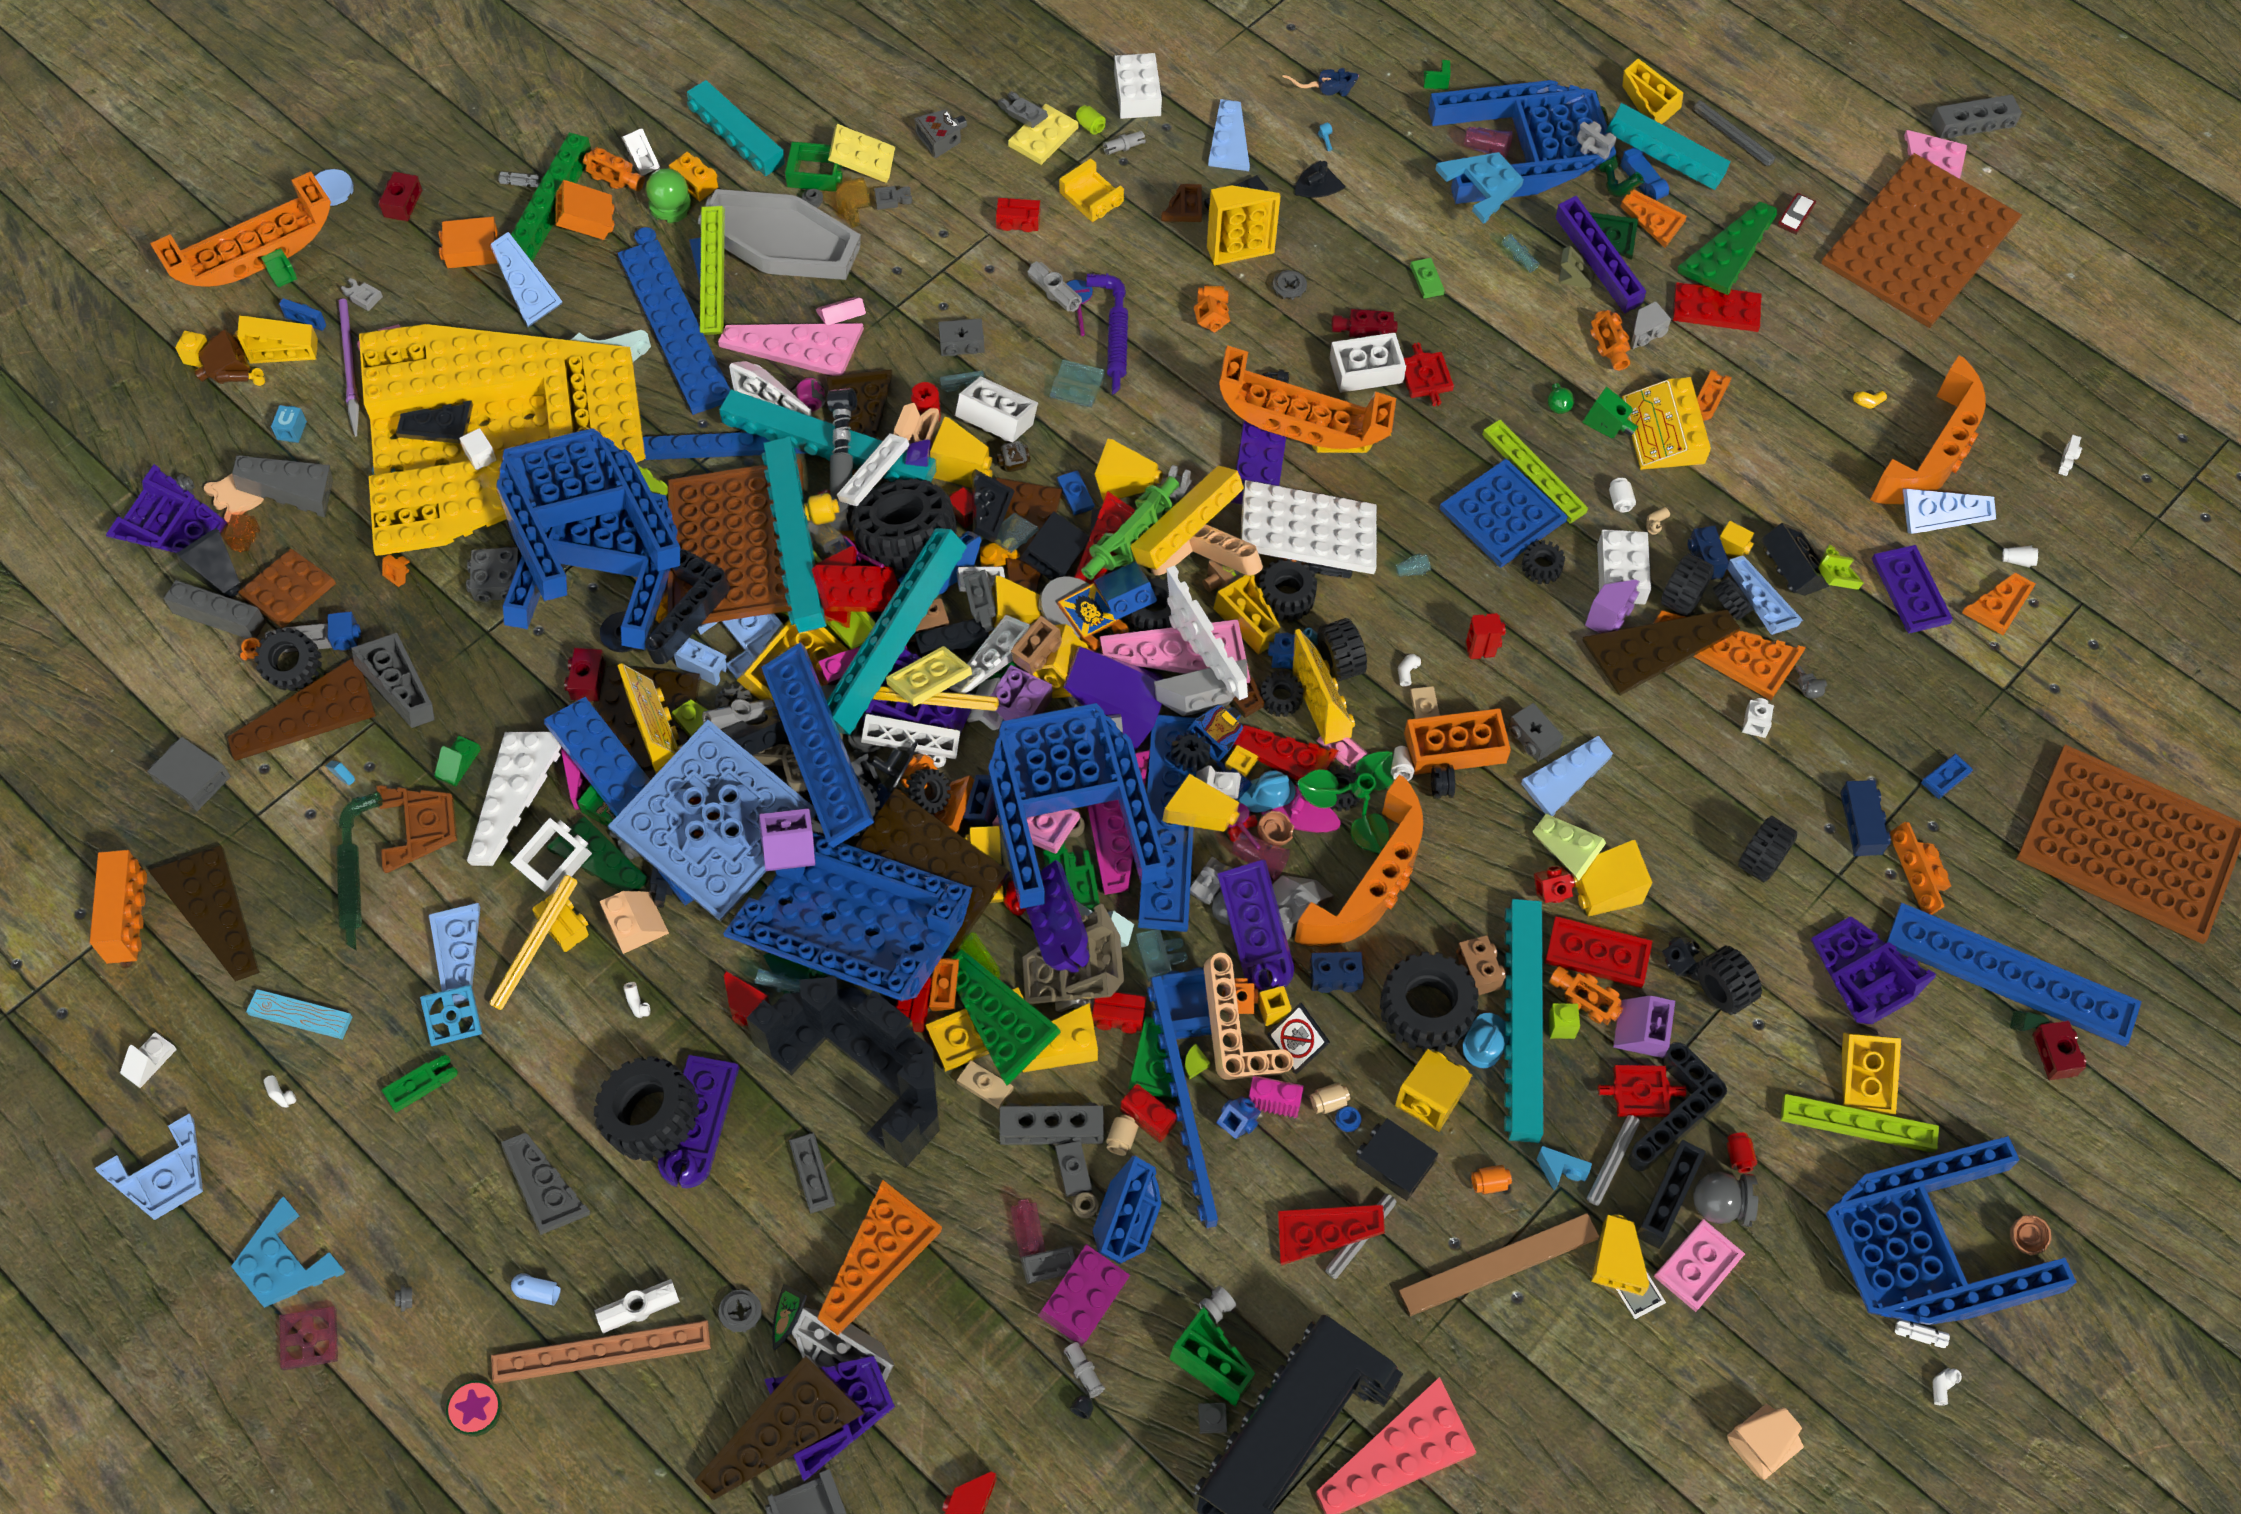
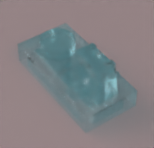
(952, 382)

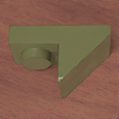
(1575, 269)

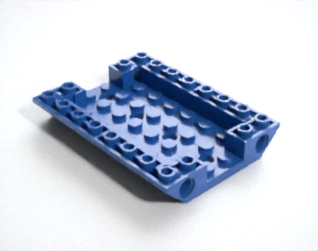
(864, 896)

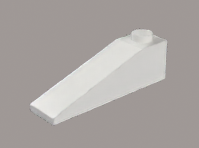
(758, 383)
(993, 653)

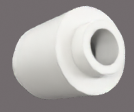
(1622, 495)

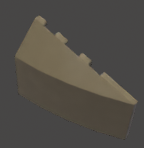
(1095, 980)

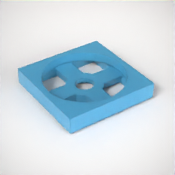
(448, 1003)

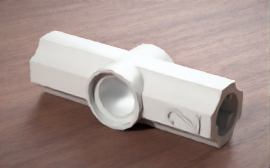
(620, 1312)

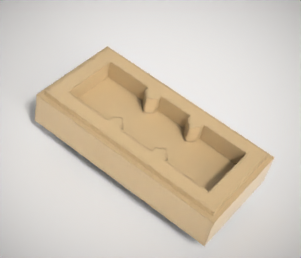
(1424, 702)
(984, 1084)

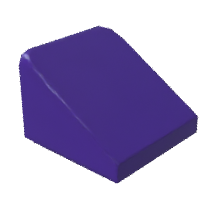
(918, 453)

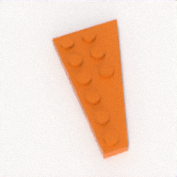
(1749, 659)
(883, 1247)

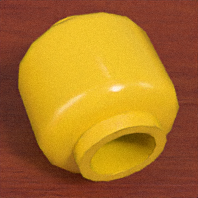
(821, 509)

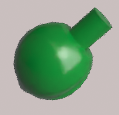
(1560, 399)

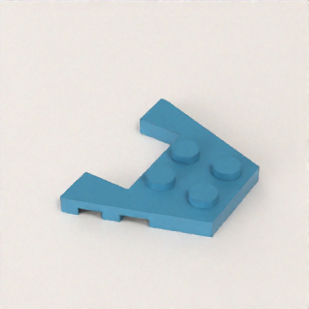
(1490, 174)
(271, 1268)

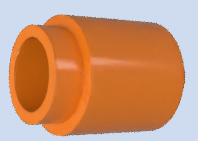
(1215, 291)
(1491, 1179)

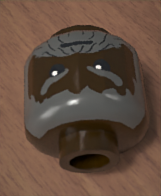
(1013, 456)

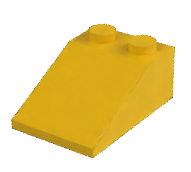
(1870, 1072)

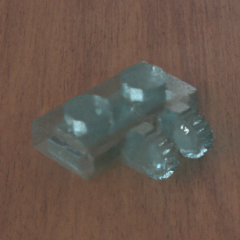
(1154, 953)

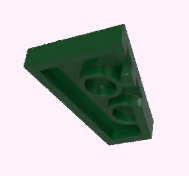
(1619, 231)

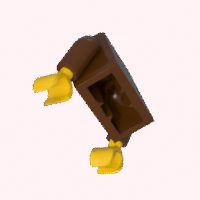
(226, 361)

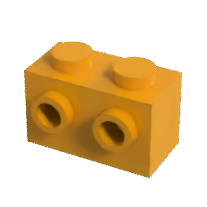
(699, 178)

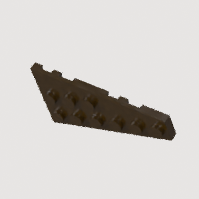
(1645, 651)

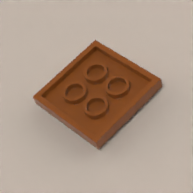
(287, 588)

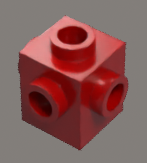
(1554, 884)

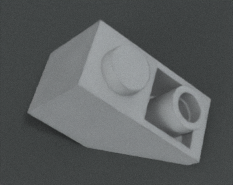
(1649, 324)

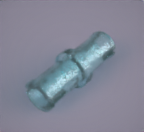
(1520, 253)
(778, 981)

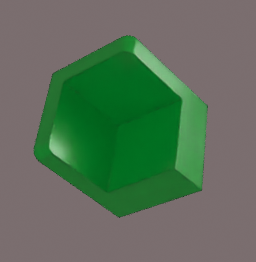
(1438, 79)
(279, 268)

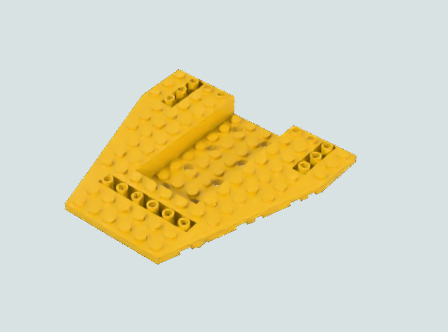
(505, 377)

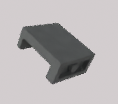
(189, 773)
(810, 1498)

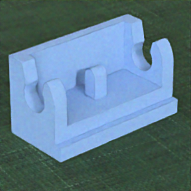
(702, 660)

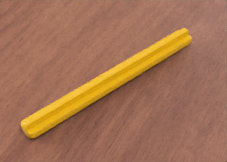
(944, 699)
(533, 942)

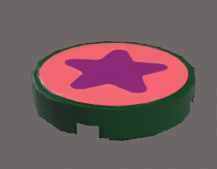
(474, 1408)

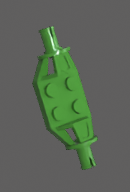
(1149, 510)

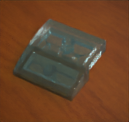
(1077, 383)

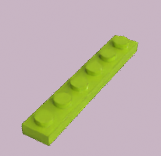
(712, 270)
(1535, 470)
(1860, 1123)

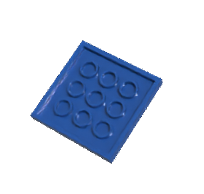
(1503, 512)

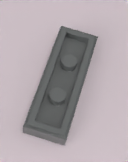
(812, 1172)

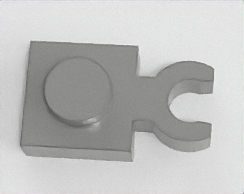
(363, 295)

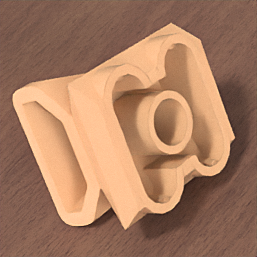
(917, 427)
(1766, 1440)

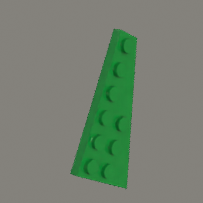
(1729, 252)
(1005, 1021)

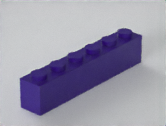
(1600, 254)

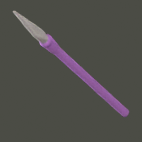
(351, 392)

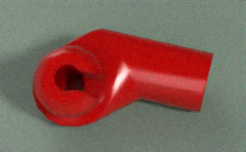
(1011, 900)

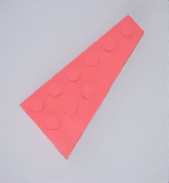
(1409, 1448)

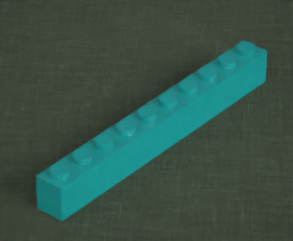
(810, 434)
(794, 535)
(894, 628)
(1525, 1022)

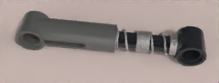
(841, 404)

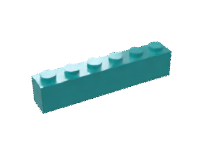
(735, 128)
(1668, 146)

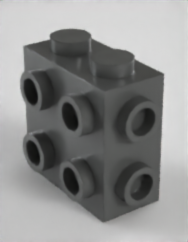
(492, 572)

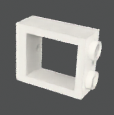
(568, 867)

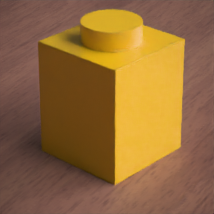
(189, 347)
(1736, 540)
(1274, 1005)

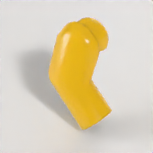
(1868, 400)

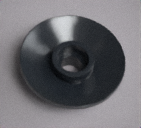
(611, 633)

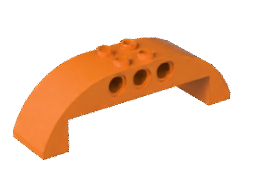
(239, 249)
(1966, 392)
(1302, 412)
(1380, 884)

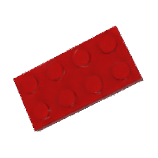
(1713, 308)
(855, 587)
(1598, 952)

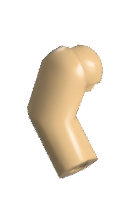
(1654, 519)

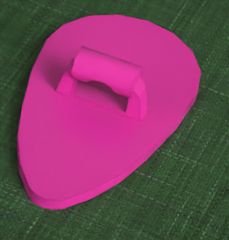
(1308, 817)

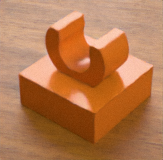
(395, 569)

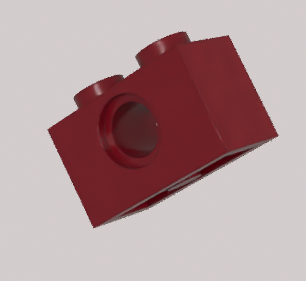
(400, 196)
(589, 686)
(2058, 1064)

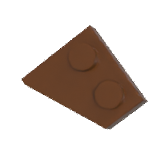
(1185, 205)

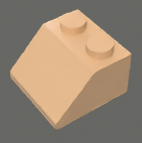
(633, 919)

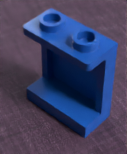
(1126, 590)
(1187, 1003)

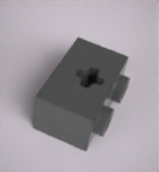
(961, 337)
(1535, 732)

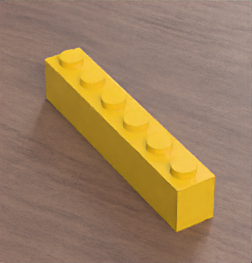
(1187, 517)

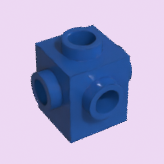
(1282, 650)
(1239, 1117)

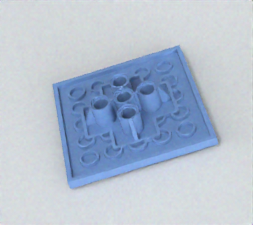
(659, 820)

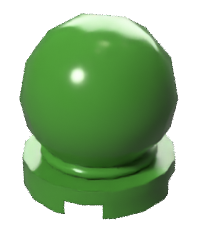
(668, 195)

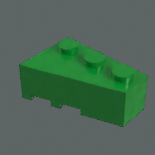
(1212, 1359)

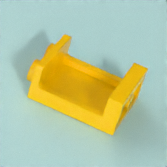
(1090, 191)

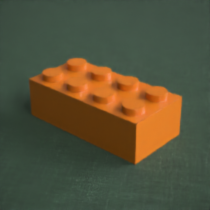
(1457, 740)
(118, 907)

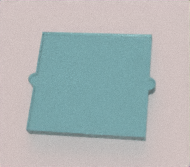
(1015, 532)

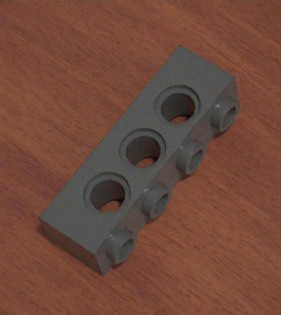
(1976, 116)
(1039, 1133)

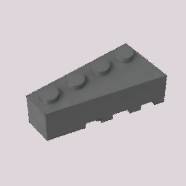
(285, 481)
(394, 676)

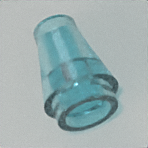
(1415, 565)

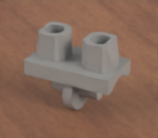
(1594, 141)
(1207, 883)

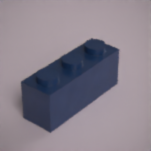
(1865, 818)

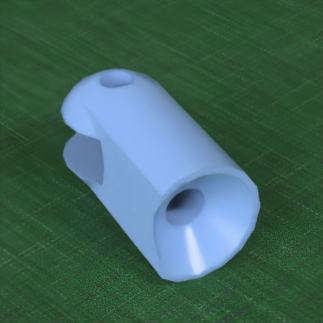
(535, 1289)

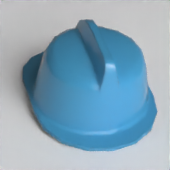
(1268, 792)
(1485, 1040)

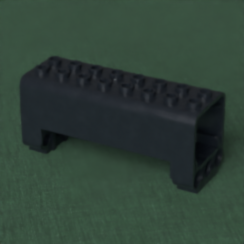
(1294, 1418)

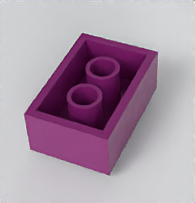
(1083, 1295)

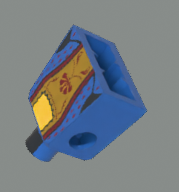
(1219, 729)

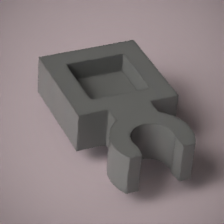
(890, 197)

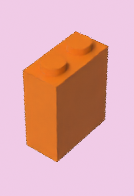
(584, 210)
(468, 242)

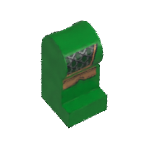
(595, 808)

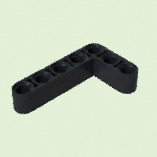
(708, 590)
(1683, 1113)

